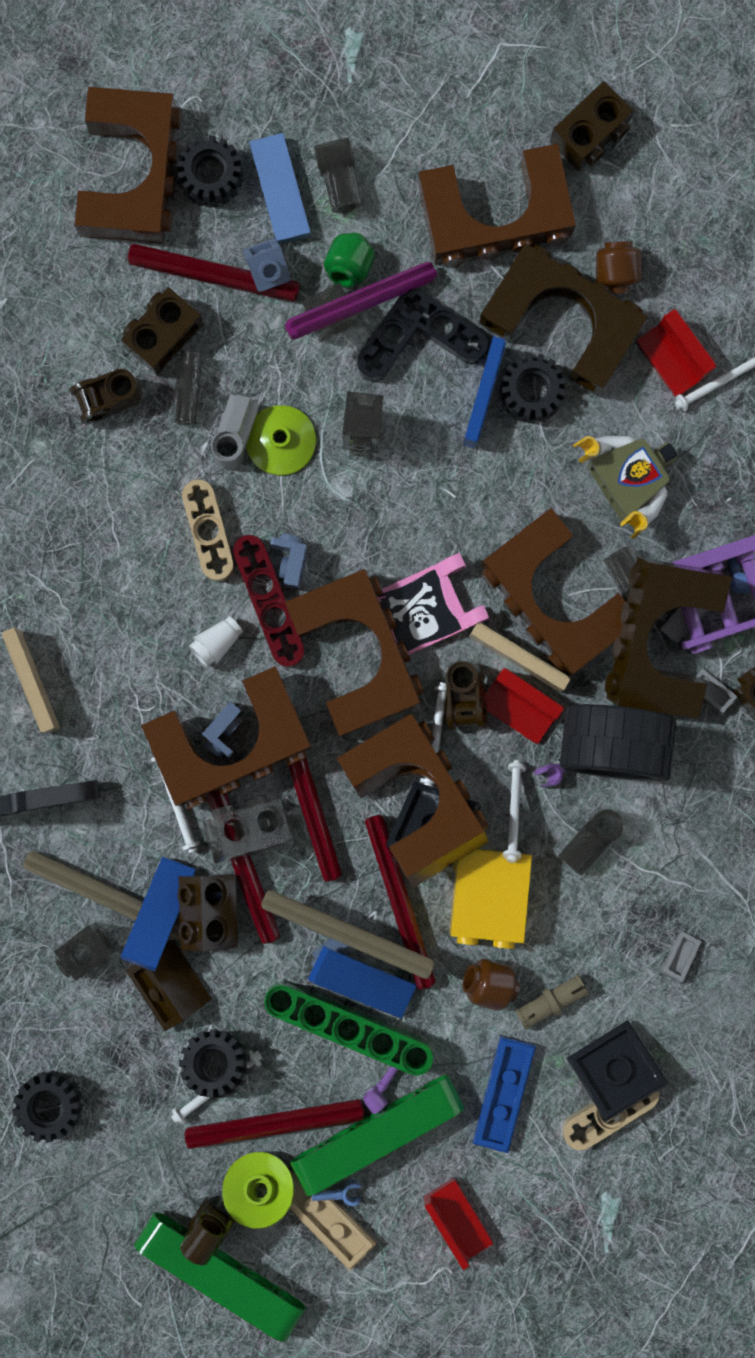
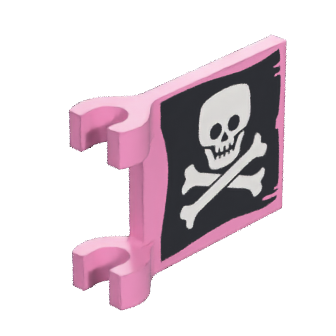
(428, 606)

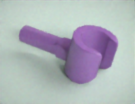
(554, 772)
(374, 1098)

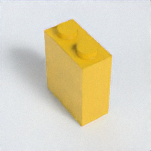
(490, 899)

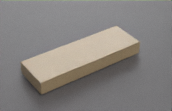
(519, 657)
(30, 681)
(332, 1226)

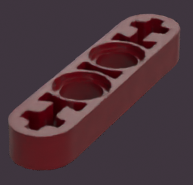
(266, 602)

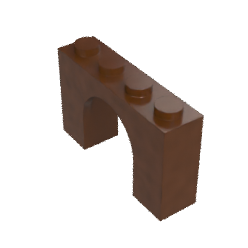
(142, 212)
(459, 236)
(512, 571)
(356, 600)
(279, 740)
(453, 828)

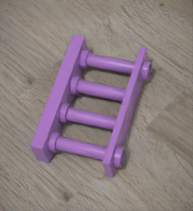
(713, 559)

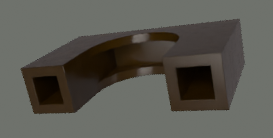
(538, 277)
(653, 591)

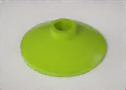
(284, 457)
(241, 1185)

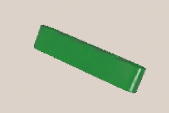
(360, 1042)
(377, 1135)
(222, 1279)

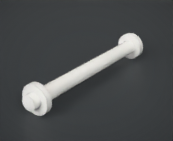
(682, 402)
(438, 721)
(182, 821)
(512, 854)
(179, 1115)

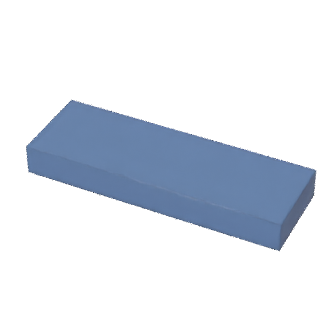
(280, 188)

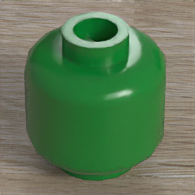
(349, 259)

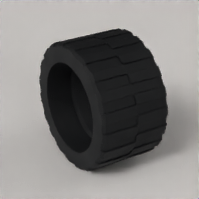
(618, 742)

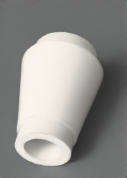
(215, 642)

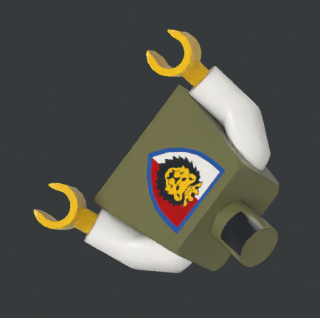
(629, 476)

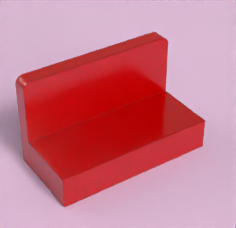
(676, 354)
(521, 706)
(457, 1222)

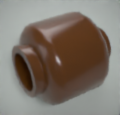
(619, 266)
(490, 984)

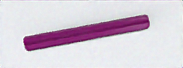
(360, 300)

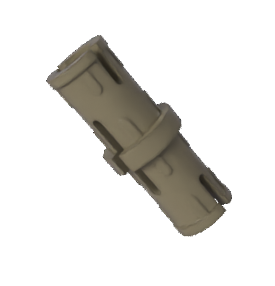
(551, 1002)

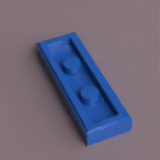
(484, 392)
(156, 916)
(362, 982)
(504, 1094)

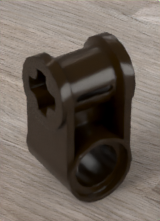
(103, 395)
(466, 699)
(205, 1233)

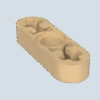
(192, 508)
(592, 1135)

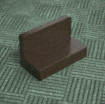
(171, 990)

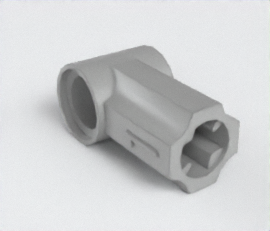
(234, 429)

